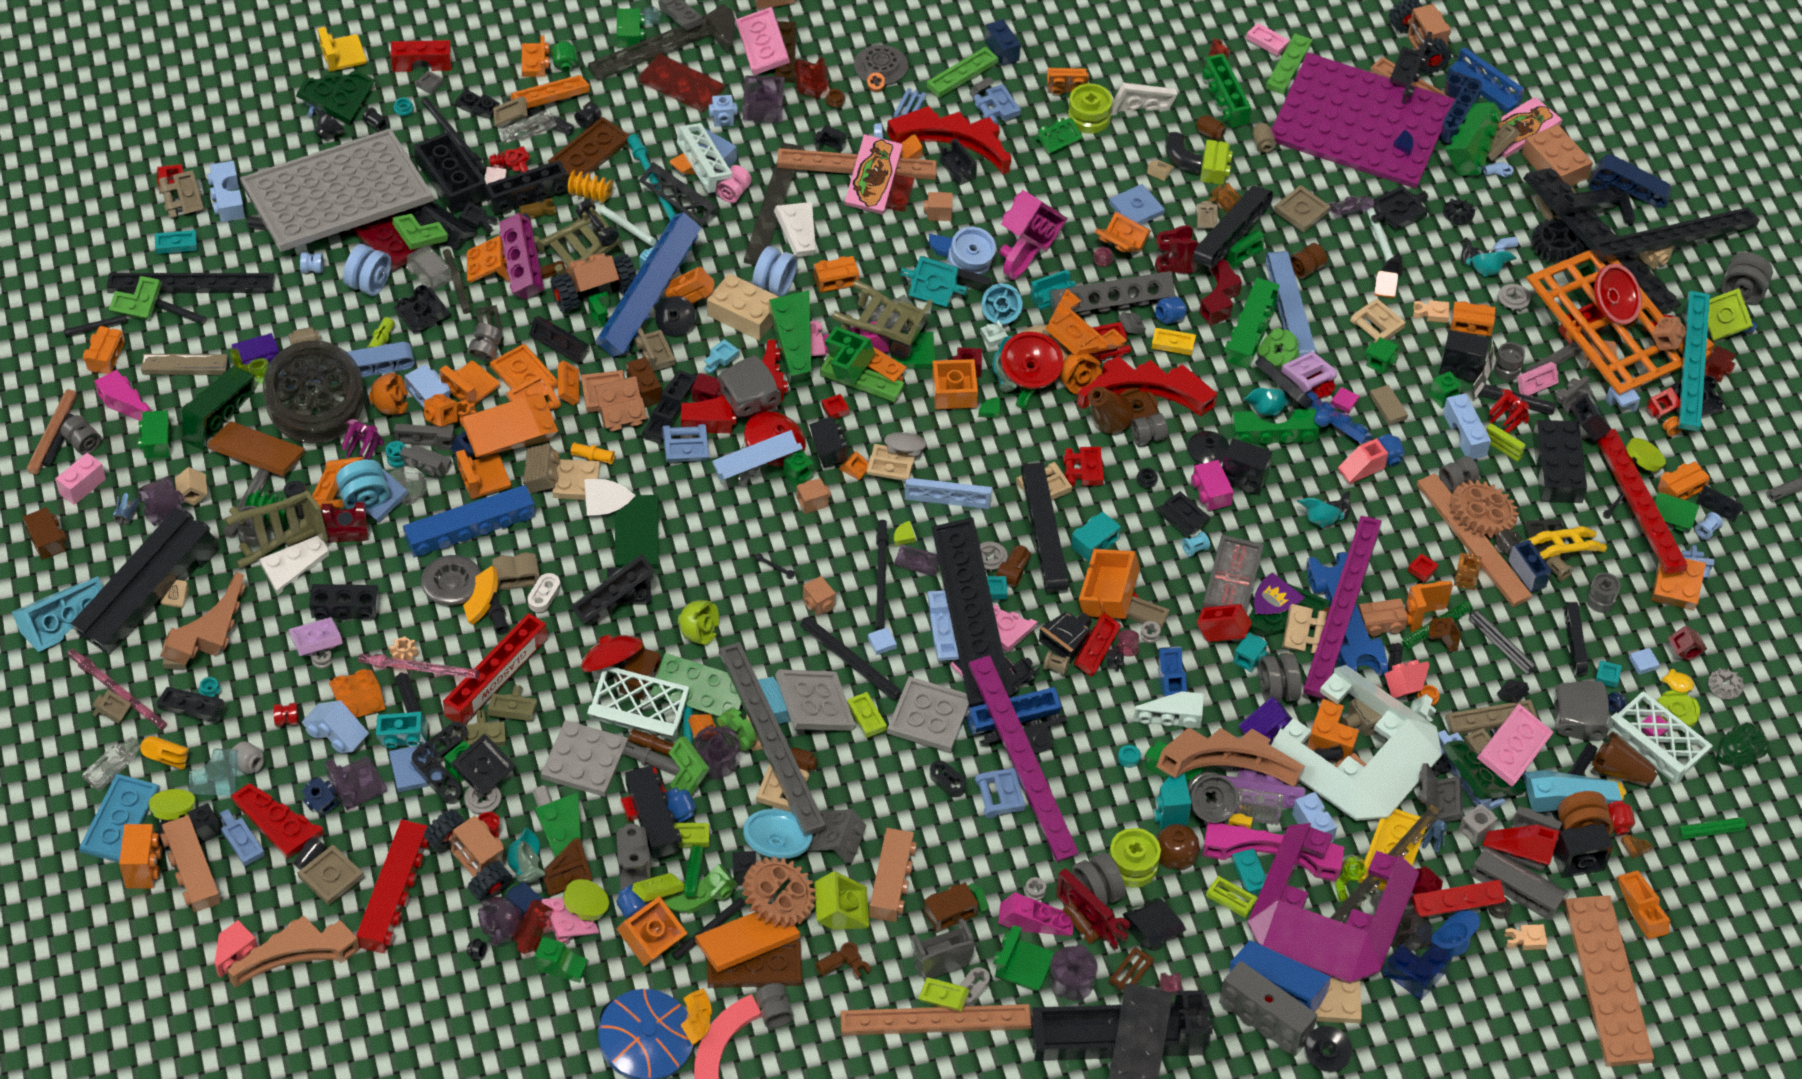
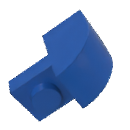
(1170, 671)

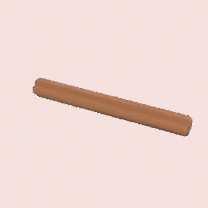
(51, 431)

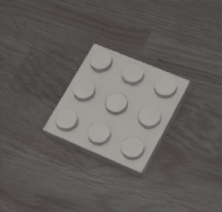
(815, 700)
(929, 714)
(584, 758)

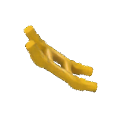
(1560, 547)

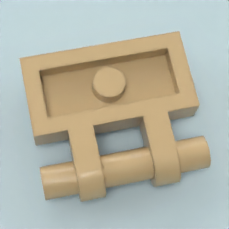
(1297, 628)

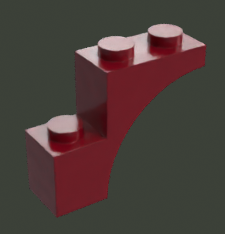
(1218, 304)

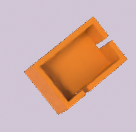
(1109, 583)

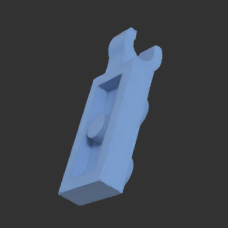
(241, 839)

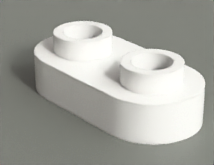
(542, 594)

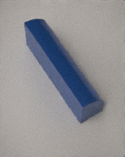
(1027, 707)
(1291, 976)

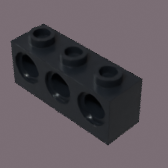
(328, 601)

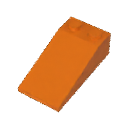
(510, 425)

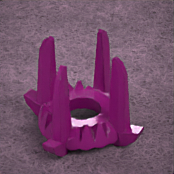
(366, 433)

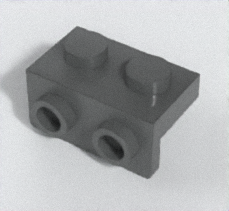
(426, 460)

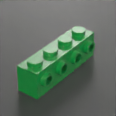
(1226, 90)

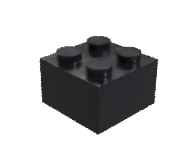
(1464, 355)
(1246, 466)
(1582, 850)

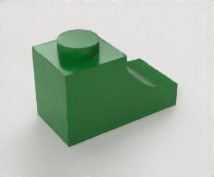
(557, 960)

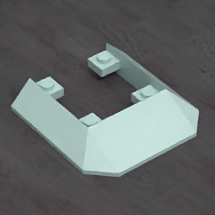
(1389, 775)

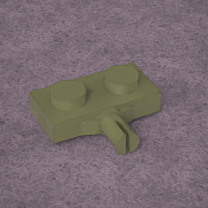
(512, 705)
(494, 730)

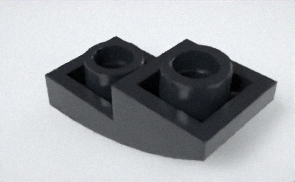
(475, 104)

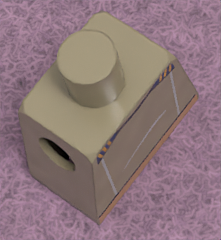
(1361, 717)

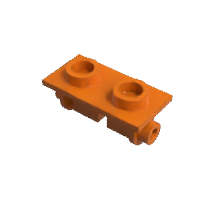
(887, 366)

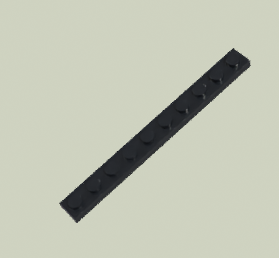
(1674, 234)

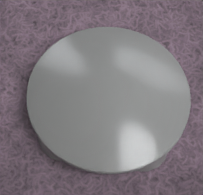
(905, 442)

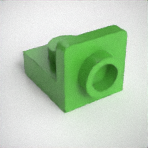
(720, 883)

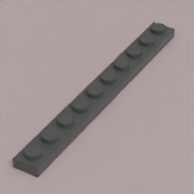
(772, 739)

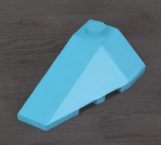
(50, 618)
(1549, 788)

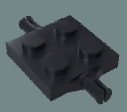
(1400, 207)

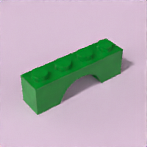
(1251, 429)

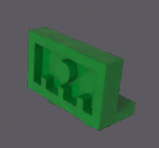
(1059, 135)

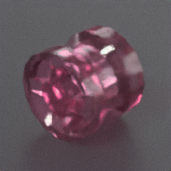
(1128, 642)
(1171, 982)

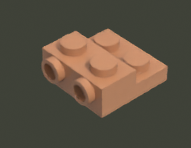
(620, 403)

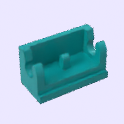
(1041, 287)

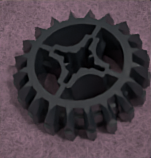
(1555, 241)

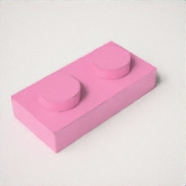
(1267, 39)
(1538, 379)

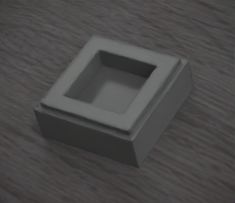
(429, 82)
(981, 87)

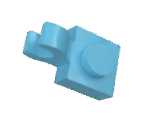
(721, 353)

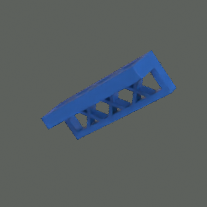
(1491, 88)

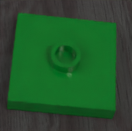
(922, 352)

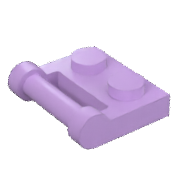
(1306, 366)

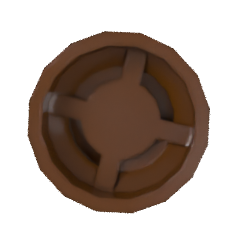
(1309, 260)

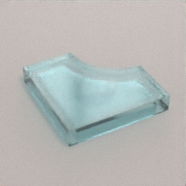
(217, 776)

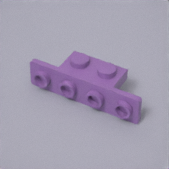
(1259, 781)

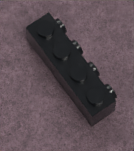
(526, 187)
(612, 588)
(652, 811)

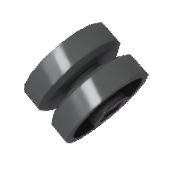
(1750, 274)
(1279, 677)
(1101, 877)

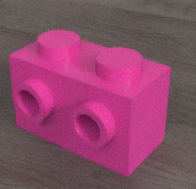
(1212, 485)

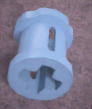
(1709, 525)

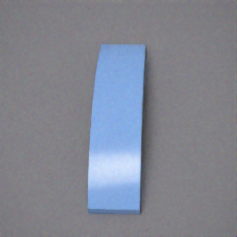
(941, 626)

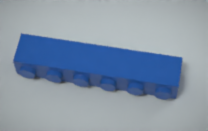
(469, 521)

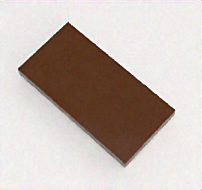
(592, 148)
(775, 966)

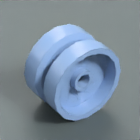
(972, 250)
(367, 269)
(775, 271)

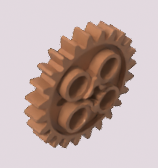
(1483, 508)
(788, 906)

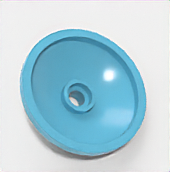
(775, 834)

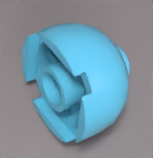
(1001, 303)

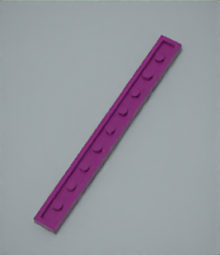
(1342, 605)
(1023, 759)

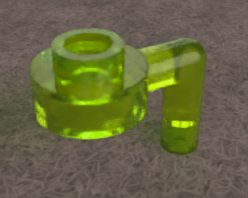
(256, 367)
(1349, 873)

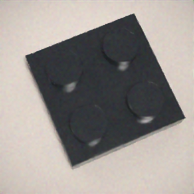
(483, 765)

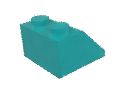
(1173, 802)

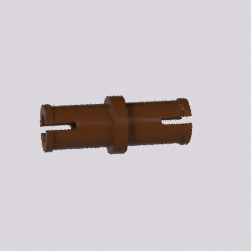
(651, 741)

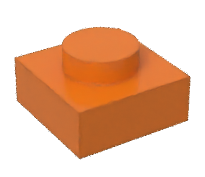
(699, 722)

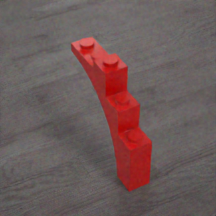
(928, 127)
(1178, 385)
(717, 412)

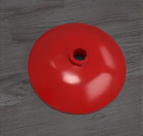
(1617, 294)
(1033, 350)
(768, 425)
(610, 651)

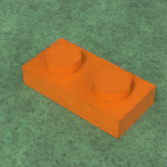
(568, 382)

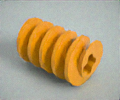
(589, 188)

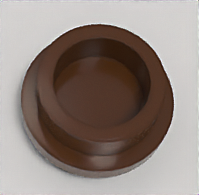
(835, 98)

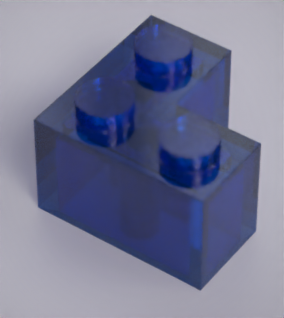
(1417, 973)

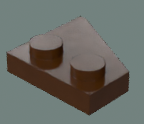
(566, 867)

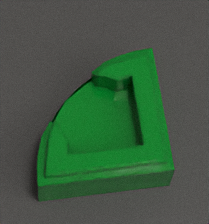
(990, 408)
(979, 895)

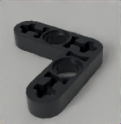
(433, 764)

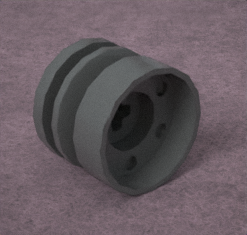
(1223, 793)

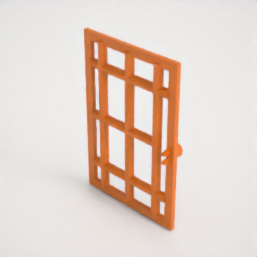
(1574, 333)

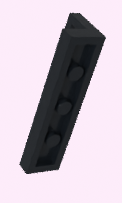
(683, 189)
(433, 213)

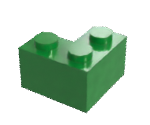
(850, 353)

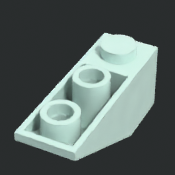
(1176, 709)

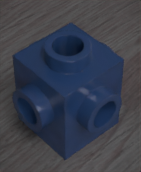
(320, 796)

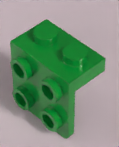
(1022, 961)

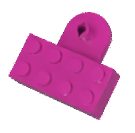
(1037, 228)

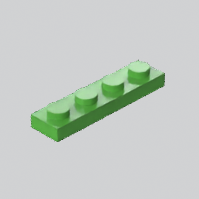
(1289, 64)
(962, 72)
(868, 381)

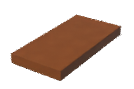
(256, 448)

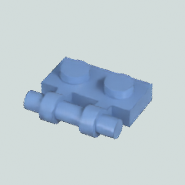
(1002, 102)

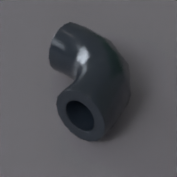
(1180, 155)

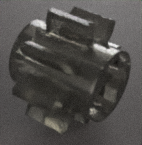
(1507, 539)

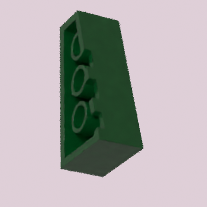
(215, 406)

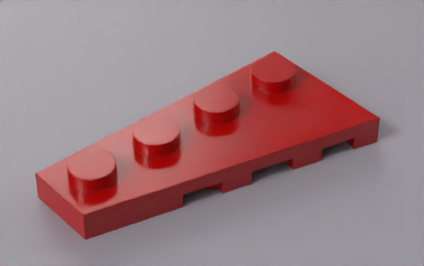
(275, 820)

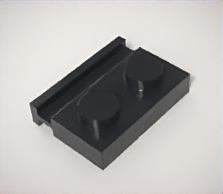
(1183, 514)

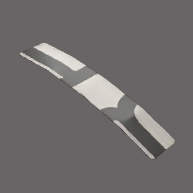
(1481, 380)

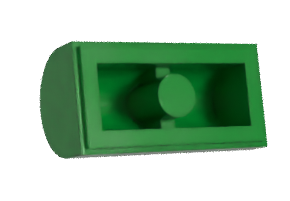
(1245, 248)

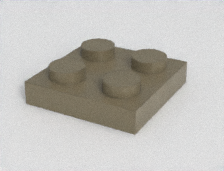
(1302, 208)
(330, 875)

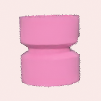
(732, 188)

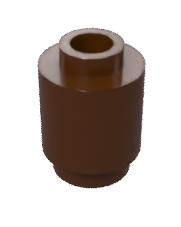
(1211, 127)
(805, 759)

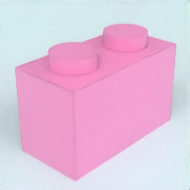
(80, 478)

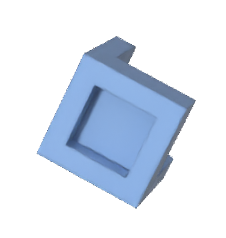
(1628, 398)

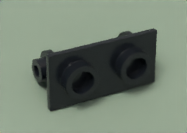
(1720, 503)
(1023, 673)

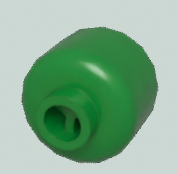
(564, 56)

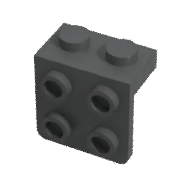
(1442, 793)
(1528, 817)
(841, 833)

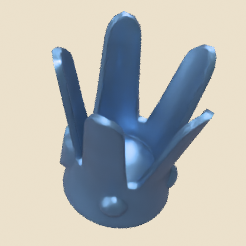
(122, 515)
(1436, 831)

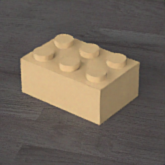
(741, 306)

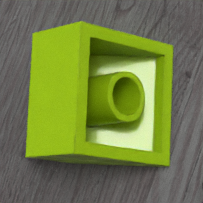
(841, 902)

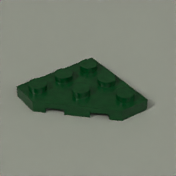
(337, 93)
(1274, 623)
(1481, 779)

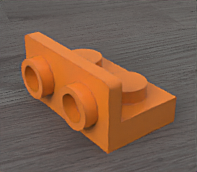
(534, 59)

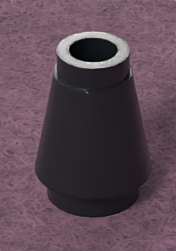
(310, 850)

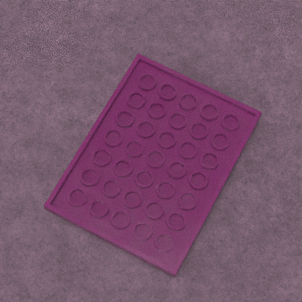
(1356, 119)

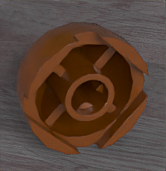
(1178, 847)

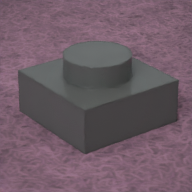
(1132, 323)

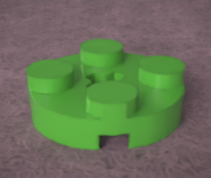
(1273, 341)
(741, 727)

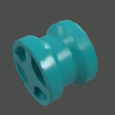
(393, 454)

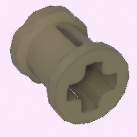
(1559, 567)
(1056, 663)

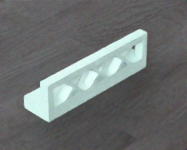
(697, 156)

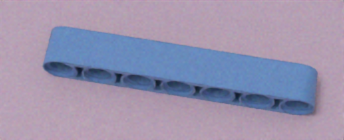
(1289, 300)
(381, 359)

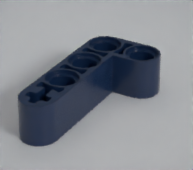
(1466, 92)
(1630, 179)

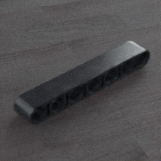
(1233, 226)
(1044, 527)

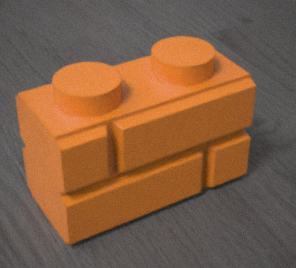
(835, 273)
(691, 285)
(1472, 318)
(104, 350)
(1684, 482)

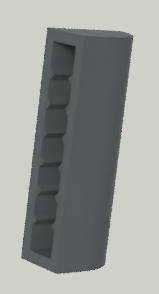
(1520, 883)

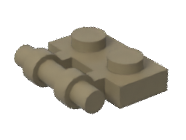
(187, 192)

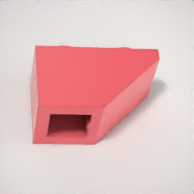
(1364, 461)
(1407, 679)
(233, 945)

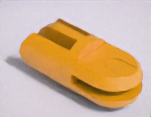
(164, 752)

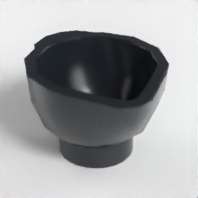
(327, 126)

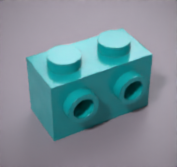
(401, 729)

